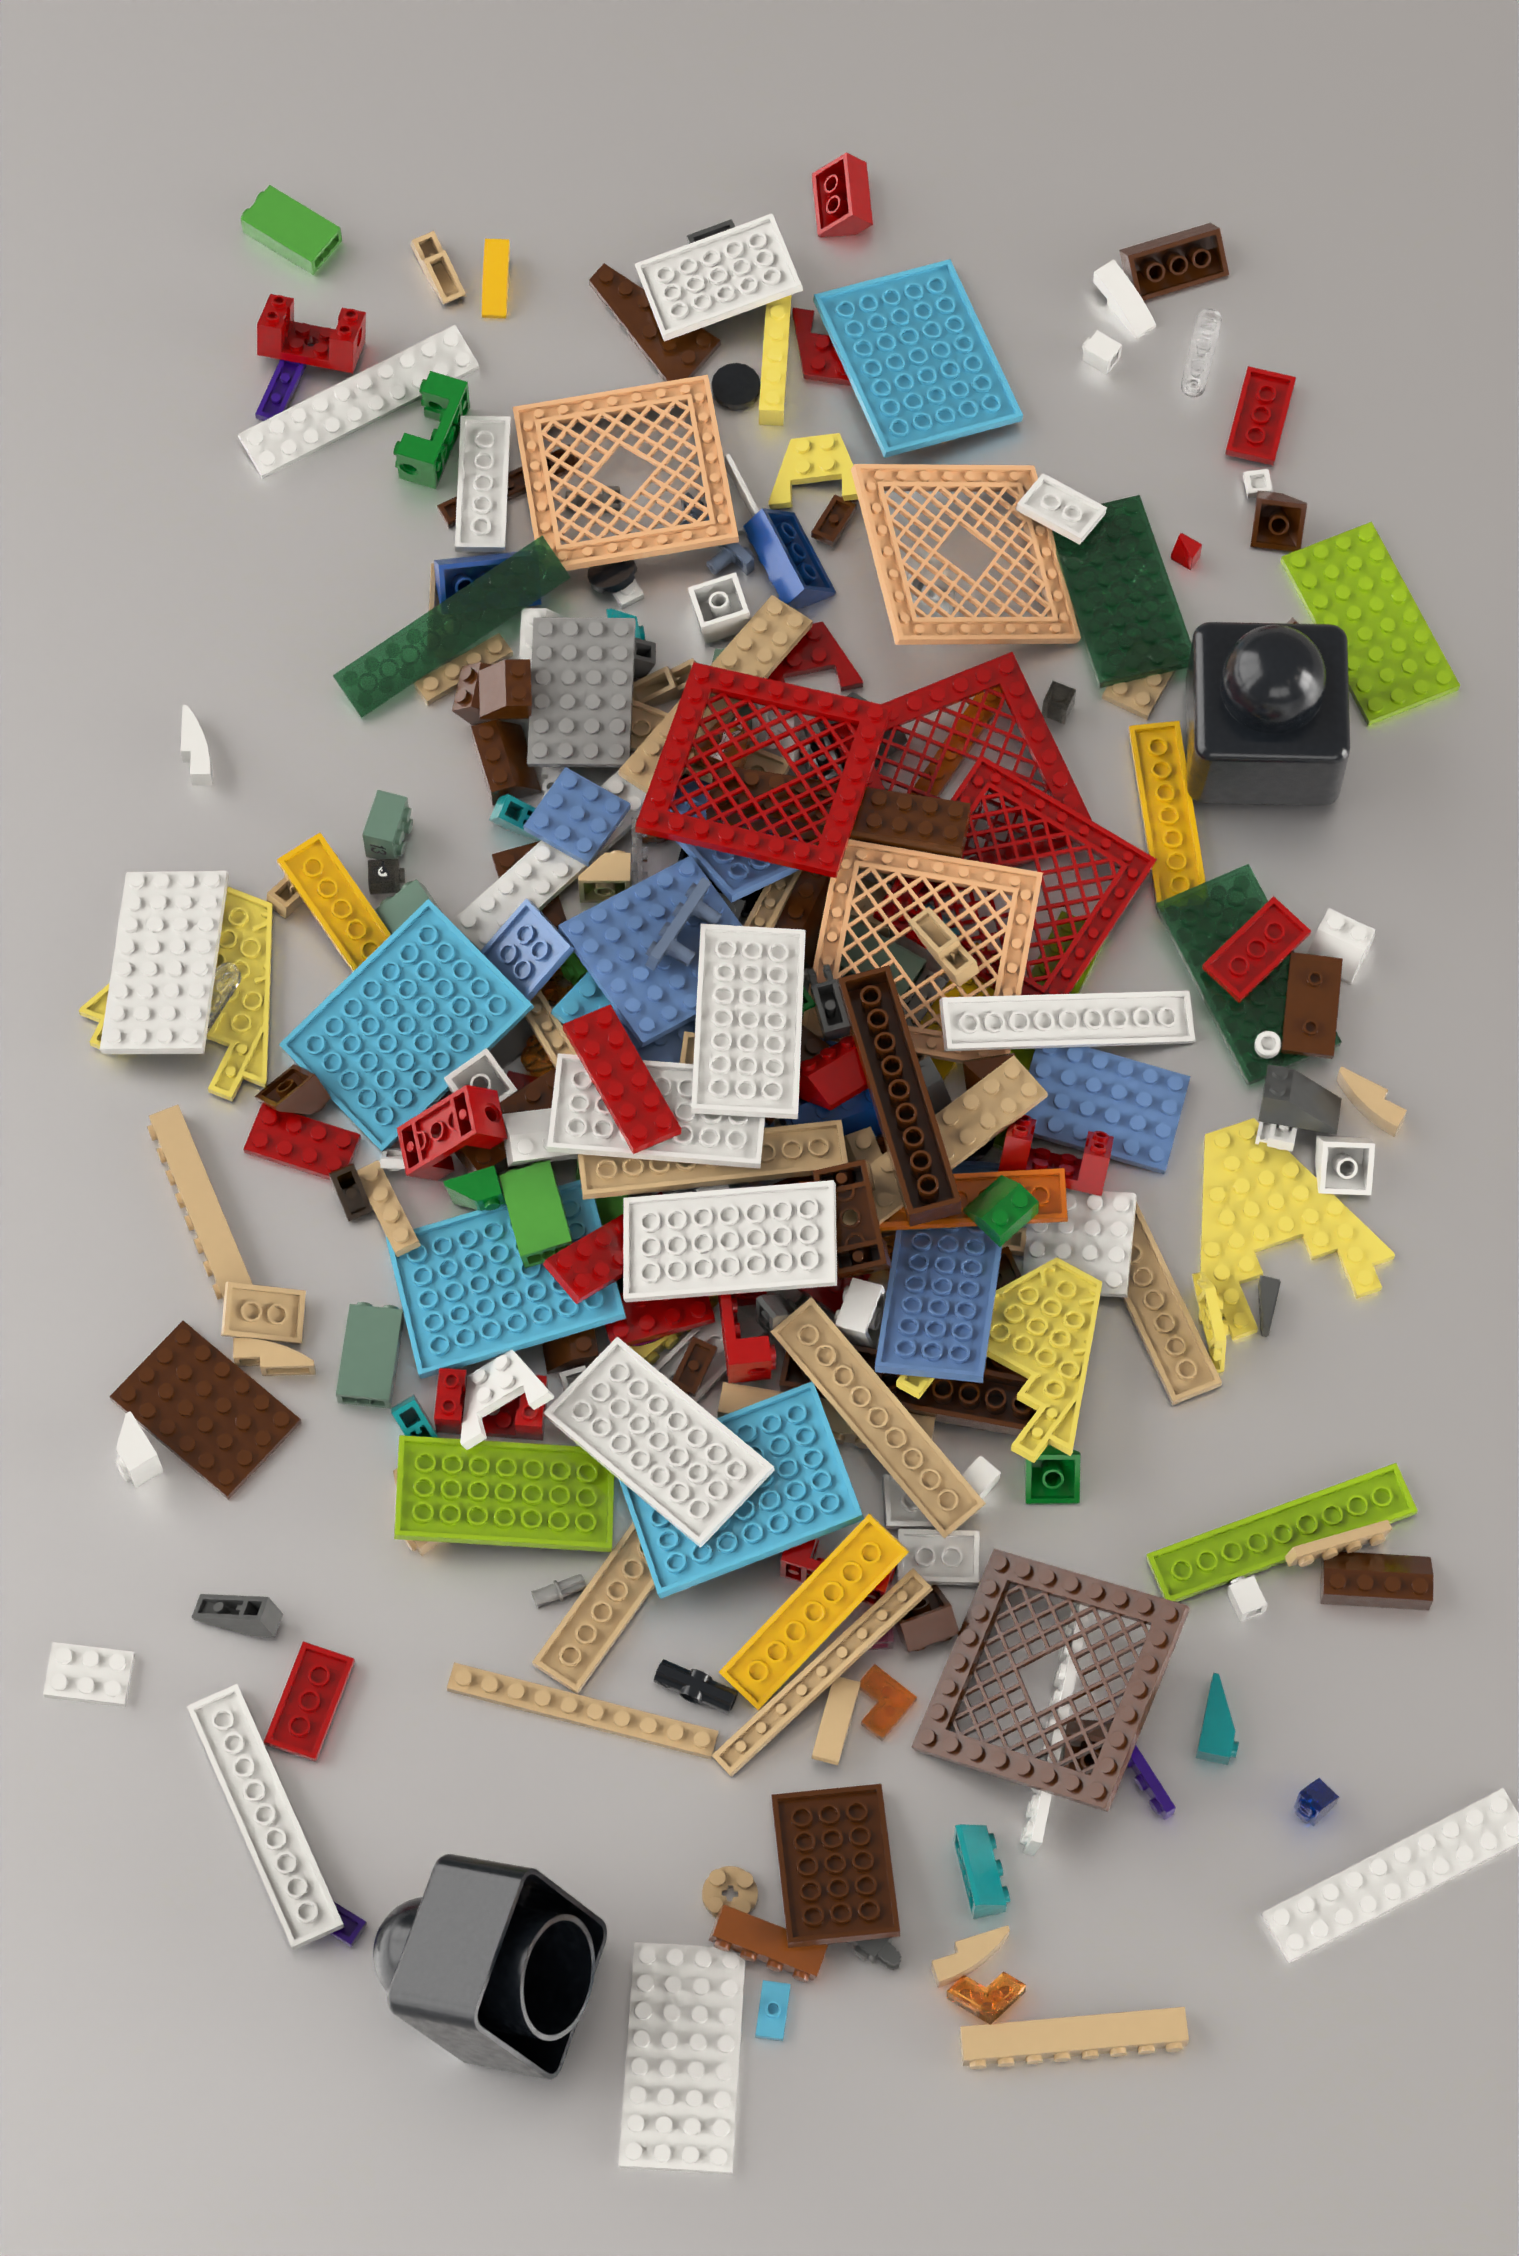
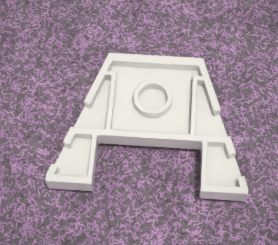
(494, 1387)

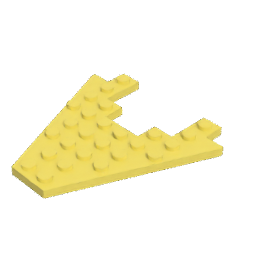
(246, 1016)
(1264, 1199)
(1046, 1335)

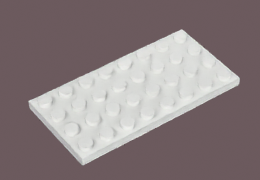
(164, 962)
(748, 1021)
(585, 1126)
(729, 1241)
(659, 1442)
(682, 2058)

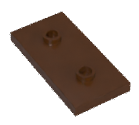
(1311, 1005)

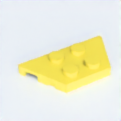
(1214, 1327)

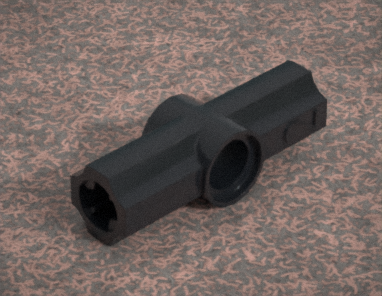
(695, 1686)

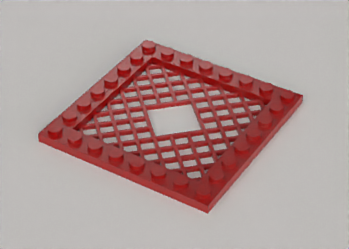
(1006, 674)
(817, 856)
(1131, 861)

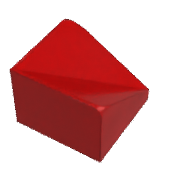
(1186, 551)

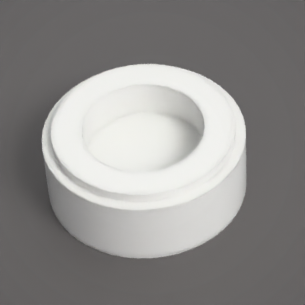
(1267, 1044)

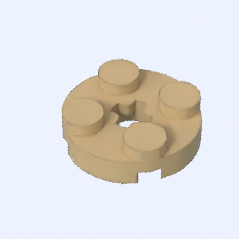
(725, 1878)

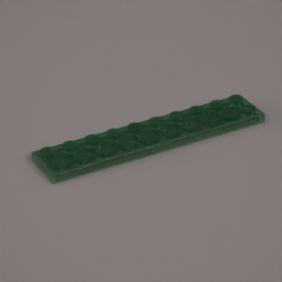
(451, 627)

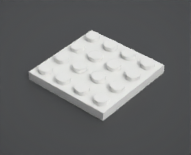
(1093, 1239)

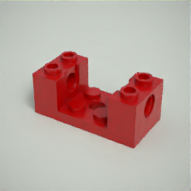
(289, 340)
(463, 1118)
(1080, 1174)
(745, 1357)
(513, 1420)
(800, 1563)

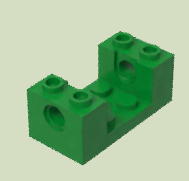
(423, 459)

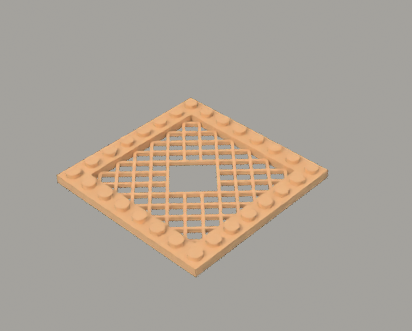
(650, 542)
(907, 628)
(949, 871)

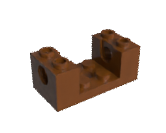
(859, 1245)

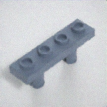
(730, 552)
(692, 907)

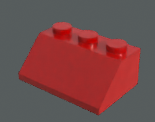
(842, 197)
(832, 1075)

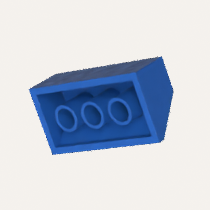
(788, 558)
(457, 573)
(854, 1113)

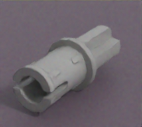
(558, 1590)

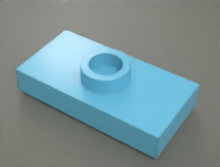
(772, 2010)

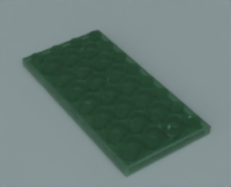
(1124, 597)
(1199, 925)

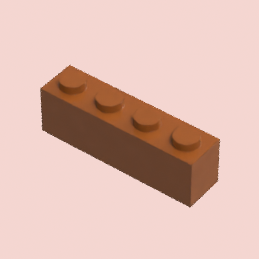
(765, 1942)

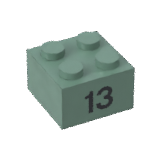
(387, 826)

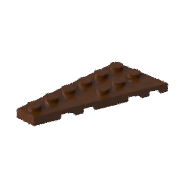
(673, 358)

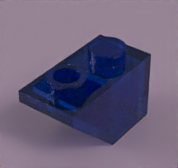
(1315, 1802)

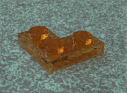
(891, 1698)
(986, 2002)

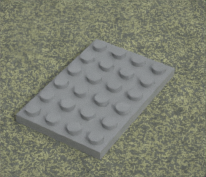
(581, 692)

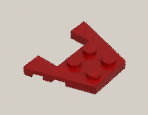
(817, 351)
(818, 653)

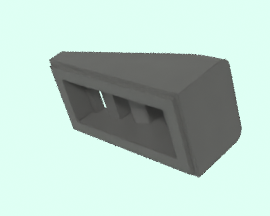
(1267, 1296)

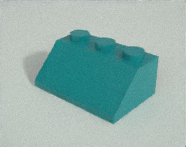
(980, 1870)

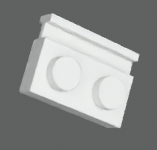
(1276, 1136)

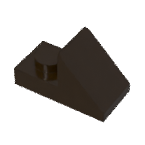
(350, 1192)

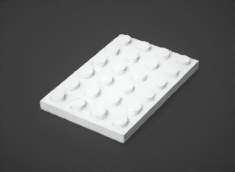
(718, 277)

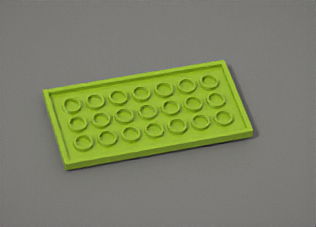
(1390, 646)
(503, 1495)

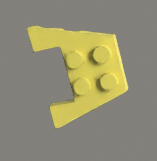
(813, 461)

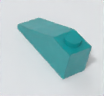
(512, 815)
(413, 1419)
(1217, 1730)

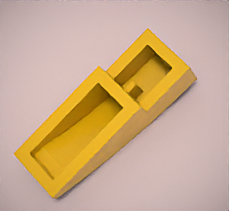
(495, 278)

